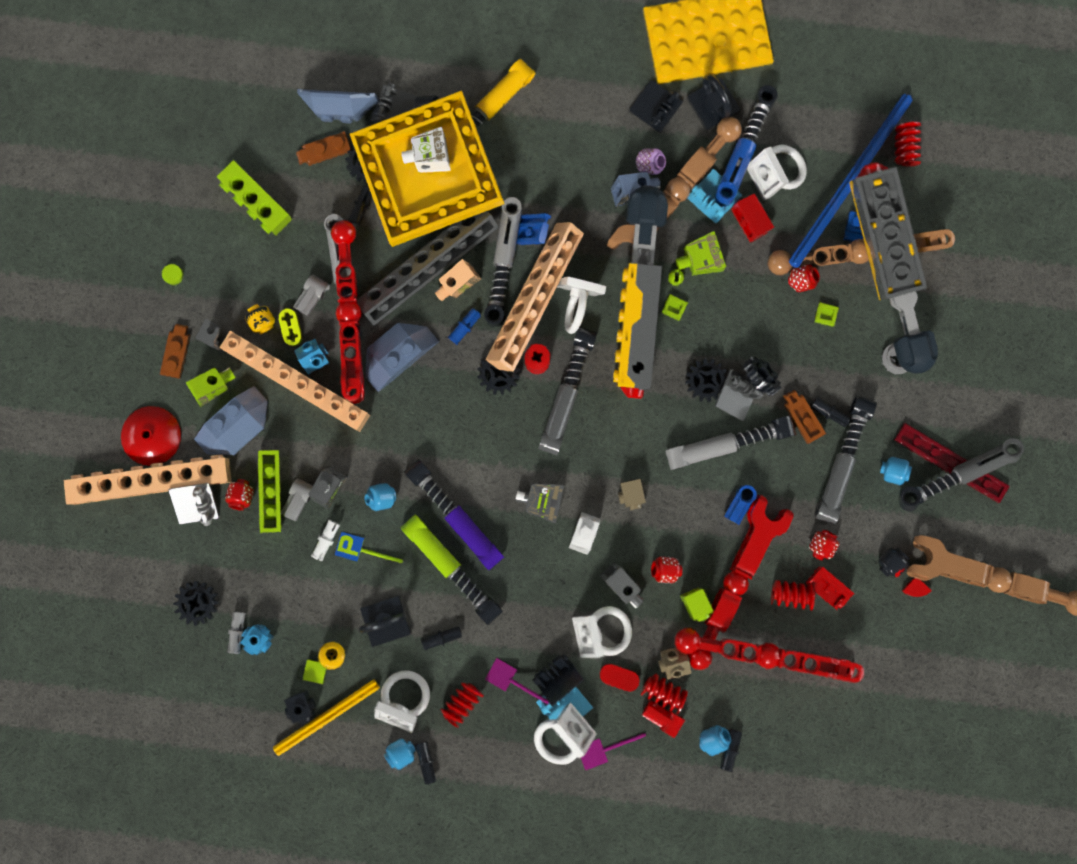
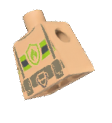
(464, 276)

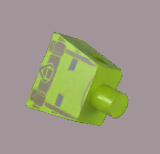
(702, 256)
(202, 388)

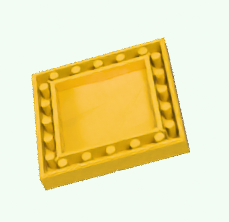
(423, 202)

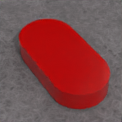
(619, 677)

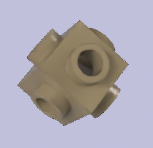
(674, 663)

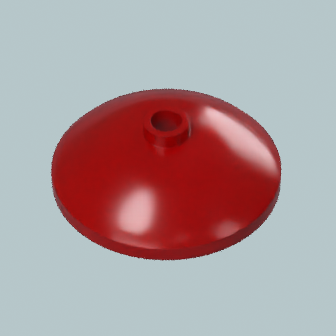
(163, 438)

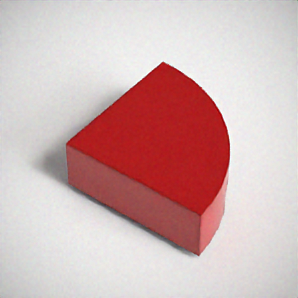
(916, 588)

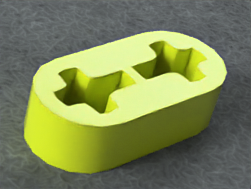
(285, 328)

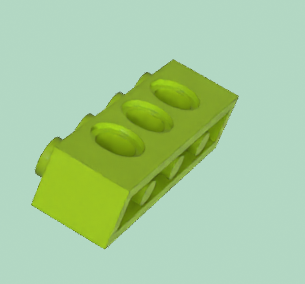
(235, 174)
(269, 491)

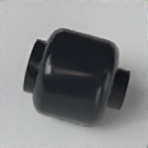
(893, 562)

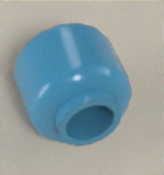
(896, 470)
(380, 497)
(714, 740)
(399, 754)

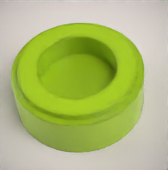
(172, 274)

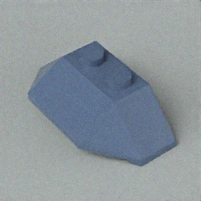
(338, 104)
(396, 352)
(234, 424)

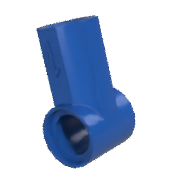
(739, 506)

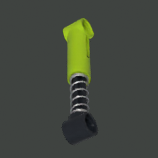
(446, 563)

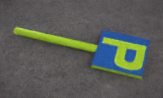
(351, 546)

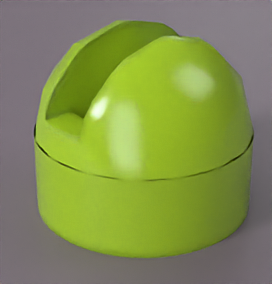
(672, 277)

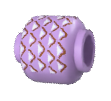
(650, 161)

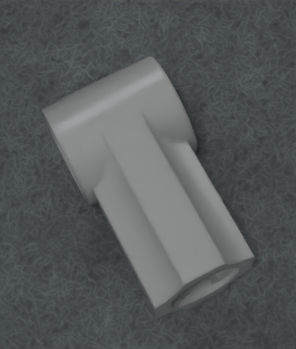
(313, 292)
(297, 499)

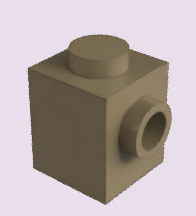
(632, 494)

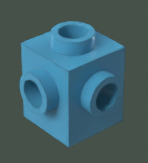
(312, 356)
(263, 636)

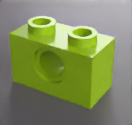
(697, 604)

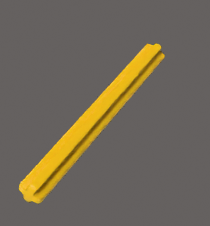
(326, 717)

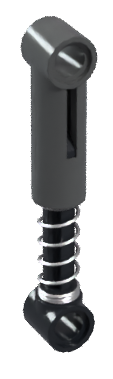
(567, 393)
(964, 473)
(830, 504)

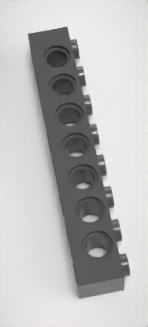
(425, 266)

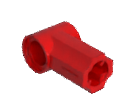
(663, 718)

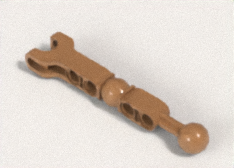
(679, 188)
(856, 251)
(981, 574)

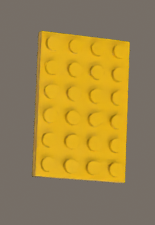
(706, 37)

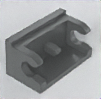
(208, 335)

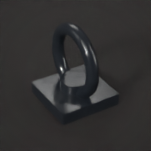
(713, 102)
(384, 621)

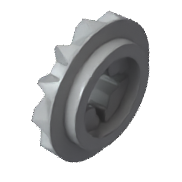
(889, 363)

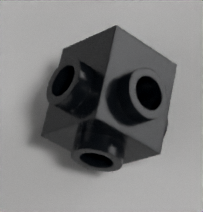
(300, 700)

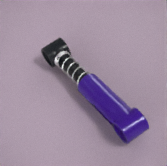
(455, 516)

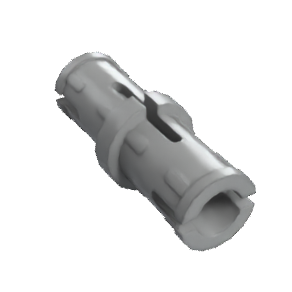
(236, 632)

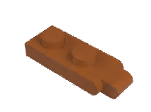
(324, 149)
(175, 352)
(803, 416)

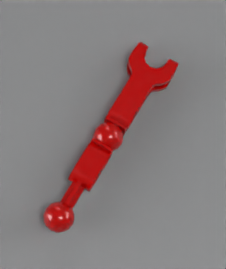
(348, 314)
(744, 567)
(770, 656)

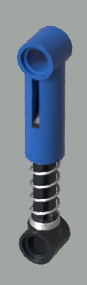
(745, 147)

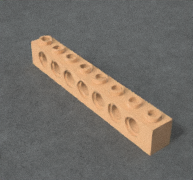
(534, 296)
(295, 381)
(76, 493)

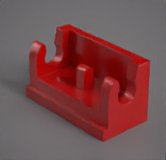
(752, 217)
(829, 588)

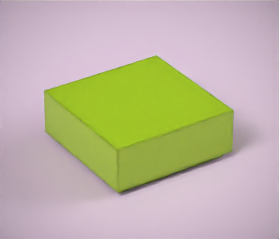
(674, 307)
(826, 314)
(314, 672)

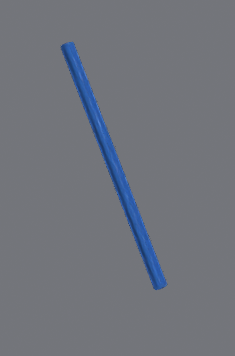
(844, 189)

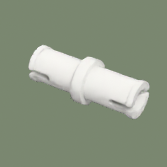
(325, 540)

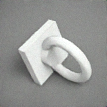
(768, 173)
(579, 290)
(590, 636)
(397, 714)
(572, 729)

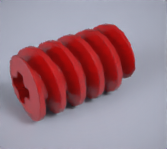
(906, 144)
(533, 365)
(793, 594)
(665, 692)
(461, 704)

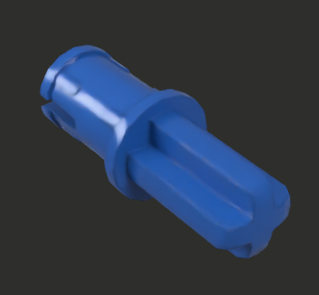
(464, 326)

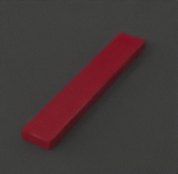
(946, 460)

